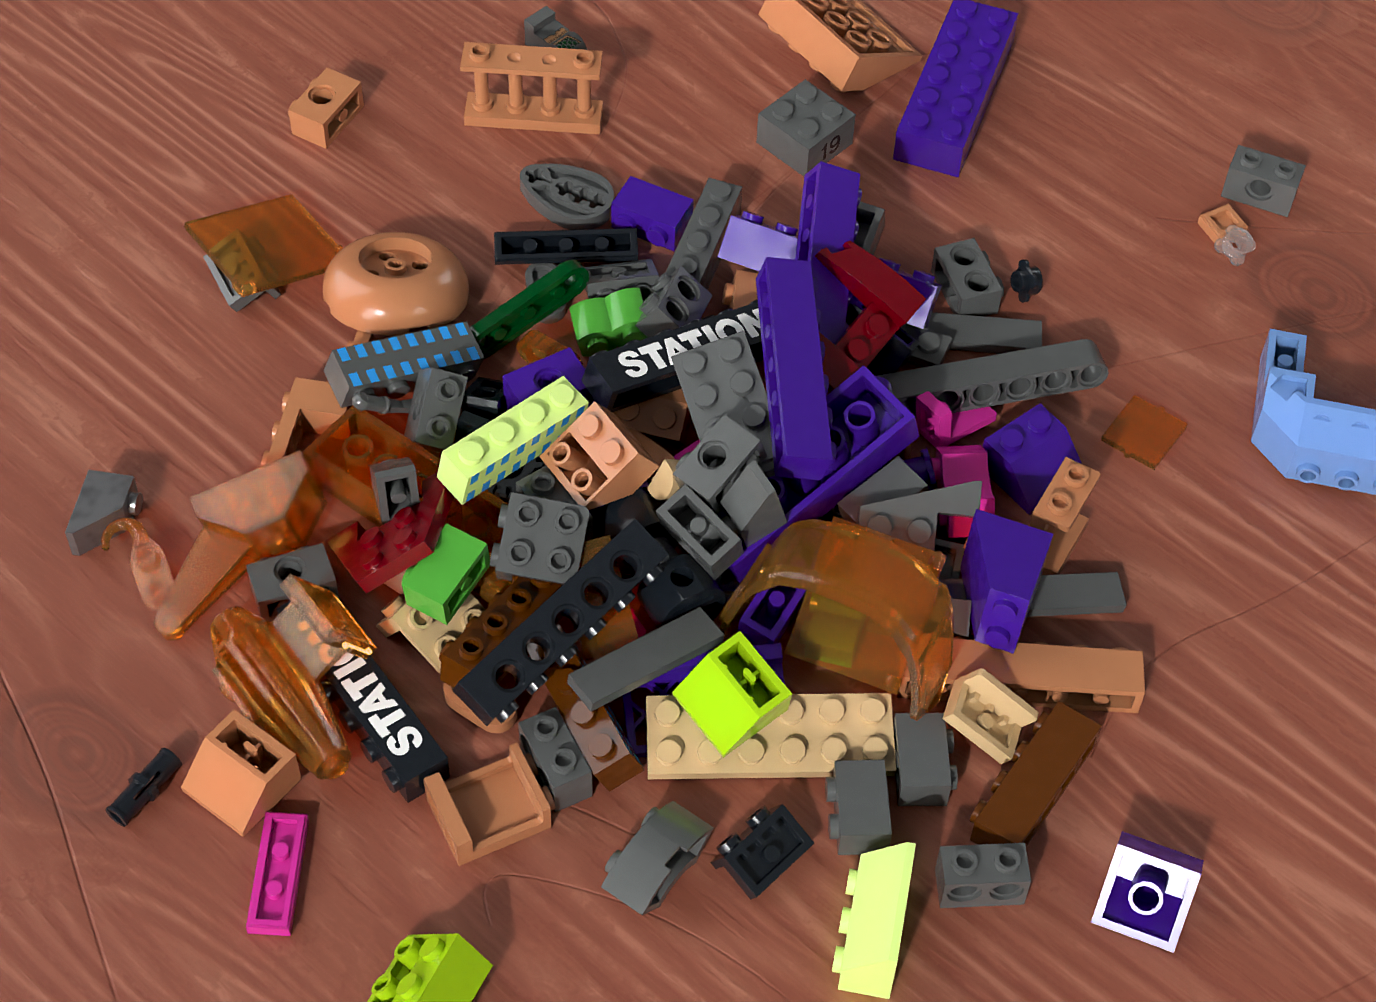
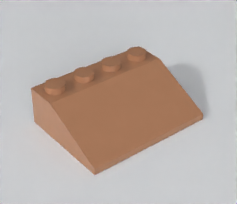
(840, 40)

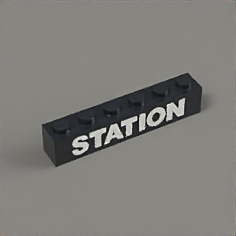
(645, 367)
(383, 723)

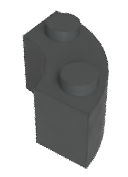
(656, 857)

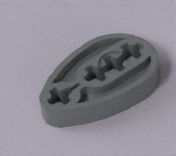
(548, 192)

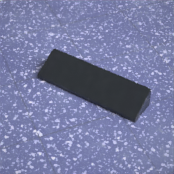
(565, 245)

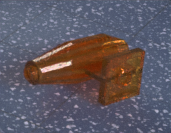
(277, 669)

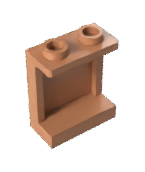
(1060, 510)
(490, 806)

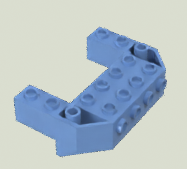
(1309, 435)

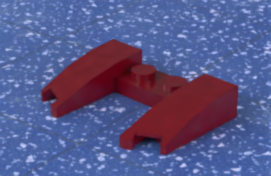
(887, 303)

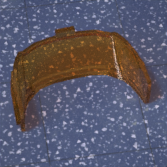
(868, 576)

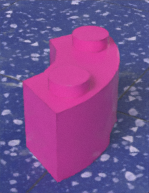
(958, 466)

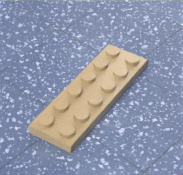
(794, 745)

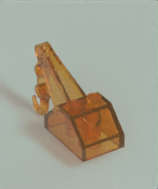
(242, 522)

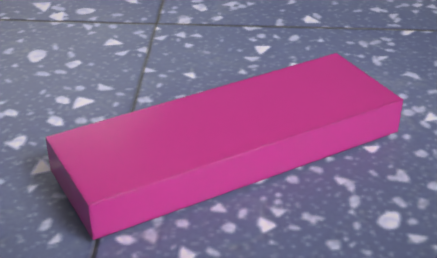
(277, 874)

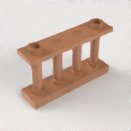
(532, 112)

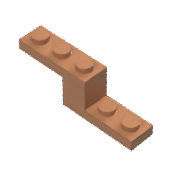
(306, 408)

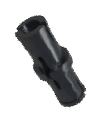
(127, 806)

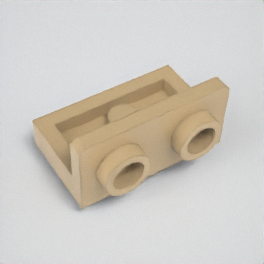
(988, 713)

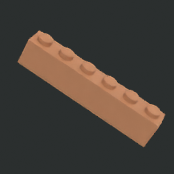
(1053, 673)

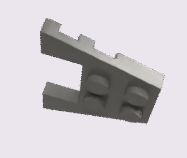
(915, 521)

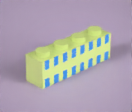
(509, 440)

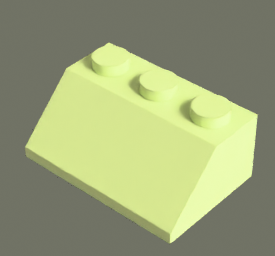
(874, 921)

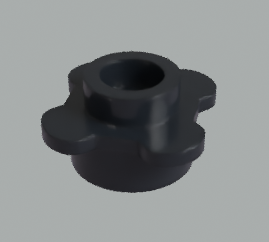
(1026, 280)

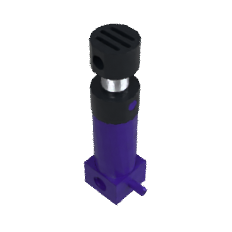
(684, 581)

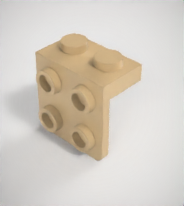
(424, 631)

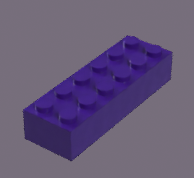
(955, 87)
(868, 433)

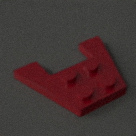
(406, 539)

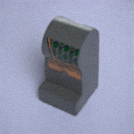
(545, 31)

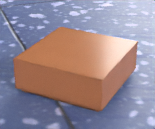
(1217, 220)

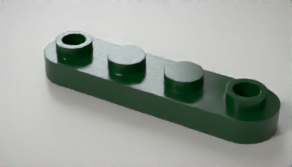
(530, 306)

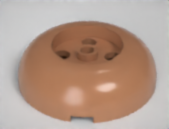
(395, 284)

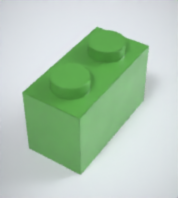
(447, 576)

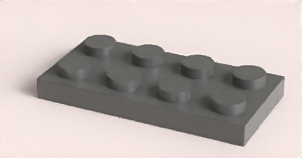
(726, 381)

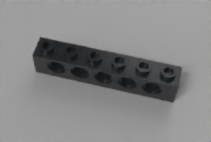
(631, 547)

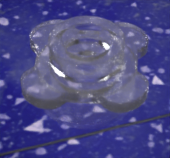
(1241, 238)

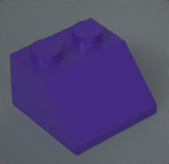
(1028, 455)
(1147, 891)

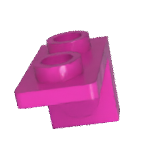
(942, 426)

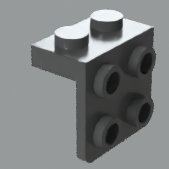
(539, 539)

